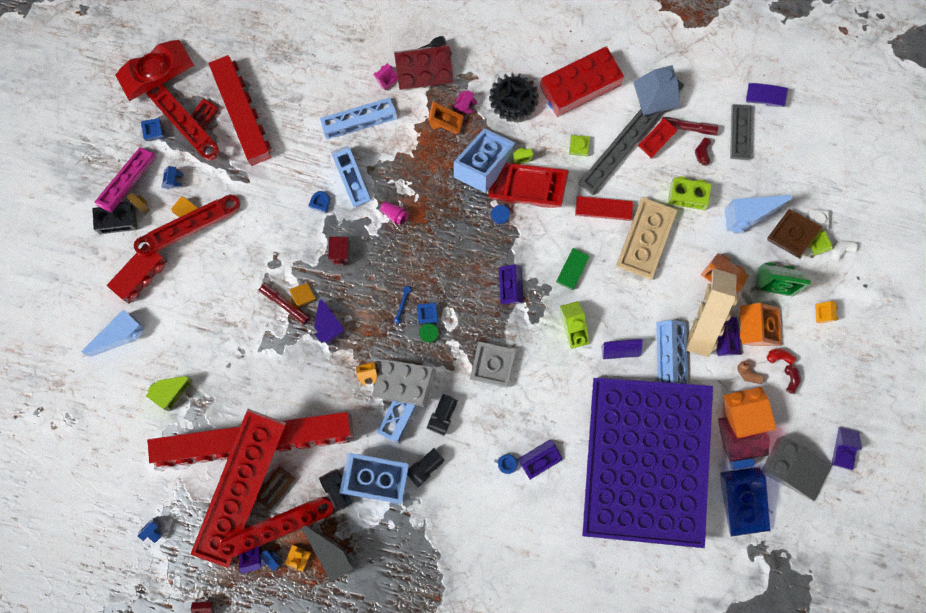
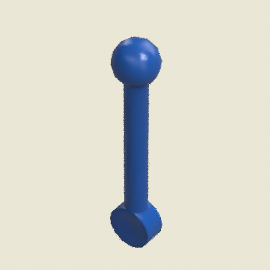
(406, 290)

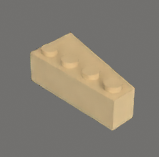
(713, 313)

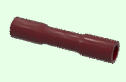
(703, 128)
(274, 296)

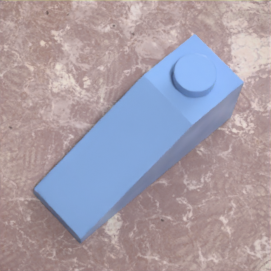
(350, 176)
(118, 332)

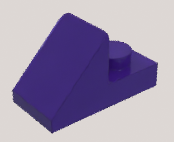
(846, 447)
(251, 560)

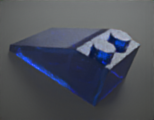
(745, 501)

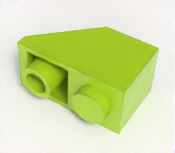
(574, 324)

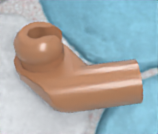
(747, 375)

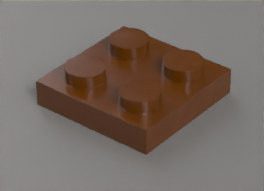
(794, 233)

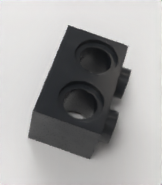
(114, 223)

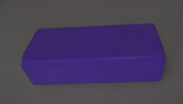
(511, 284)
(729, 342)
(622, 349)
(540, 459)

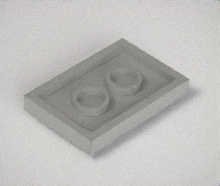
(404, 382)

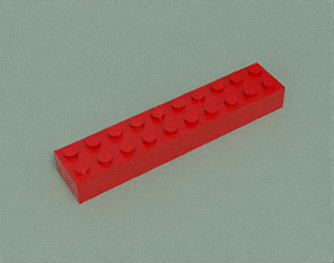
(218, 443)

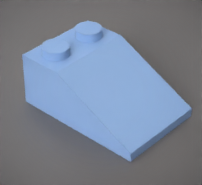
(483, 160)
(747, 212)

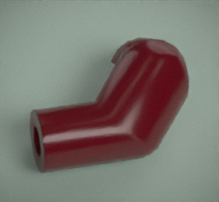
(701, 152)
(795, 378)

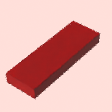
(604, 208)

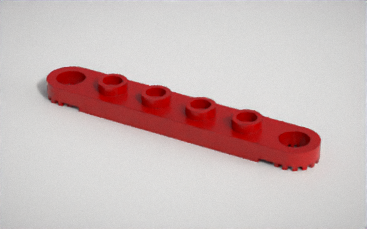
(184, 122)
(186, 225)
(275, 527)

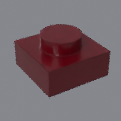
(202, 607)

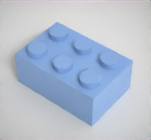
(374, 478)

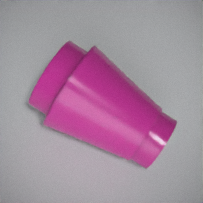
(395, 213)

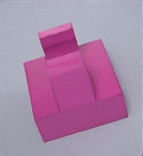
(386, 76)
(463, 101)

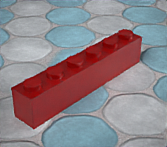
(240, 111)

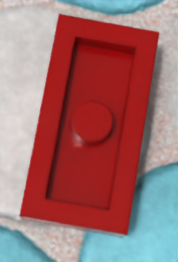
(657, 138)

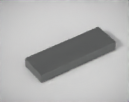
(740, 132)

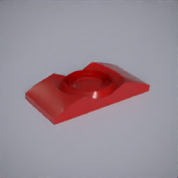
(153, 69)
(530, 185)

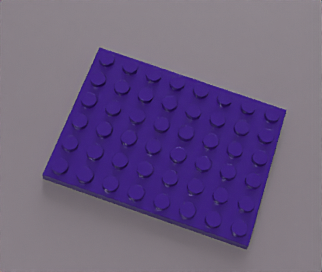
(648, 462)

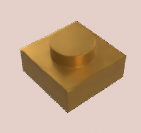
(139, 202)

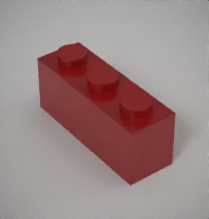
(136, 275)

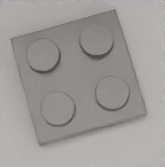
(492, 364)

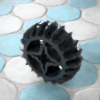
(526, 90)

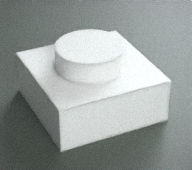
(820, 218)

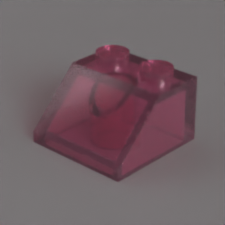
(744, 447)

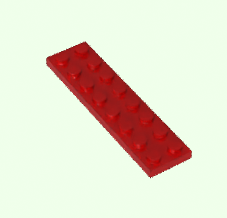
(238, 484)

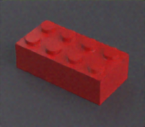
(581, 81)

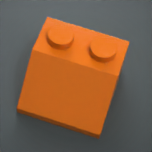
(723, 263)
(760, 325)
(748, 412)

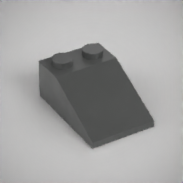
(796, 468)
(332, 556)

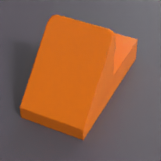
(445, 118)

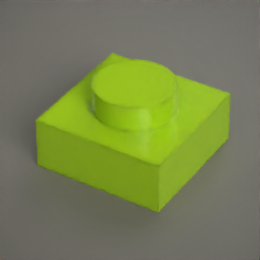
(579, 145)
(522, 156)
(821, 244)

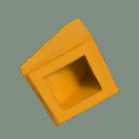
(183, 207)
(302, 295)

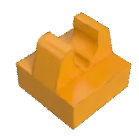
(826, 312)
(366, 371)
(297, 558)

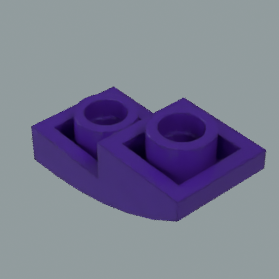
(767, 94)

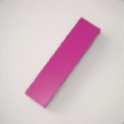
(125, 179)

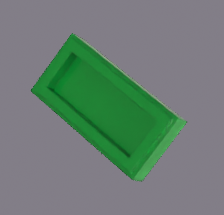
(572, 269)

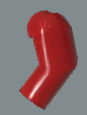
(777, 354)

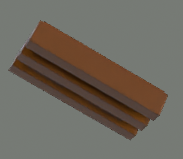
(285, 475)

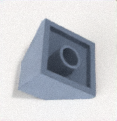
(658, 91)

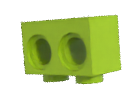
(689, 198)

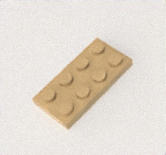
(646, 238)

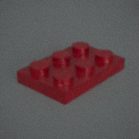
(424, 67)

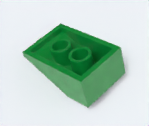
(780, 279)

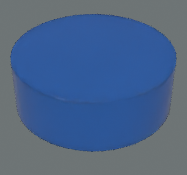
(500, 214)
(507, 464)

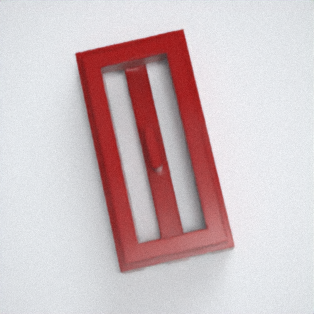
(210, 116)

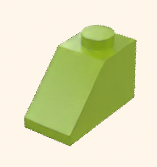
(168, 391)

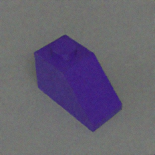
(327, 325)

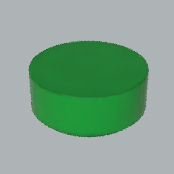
(428, 333)

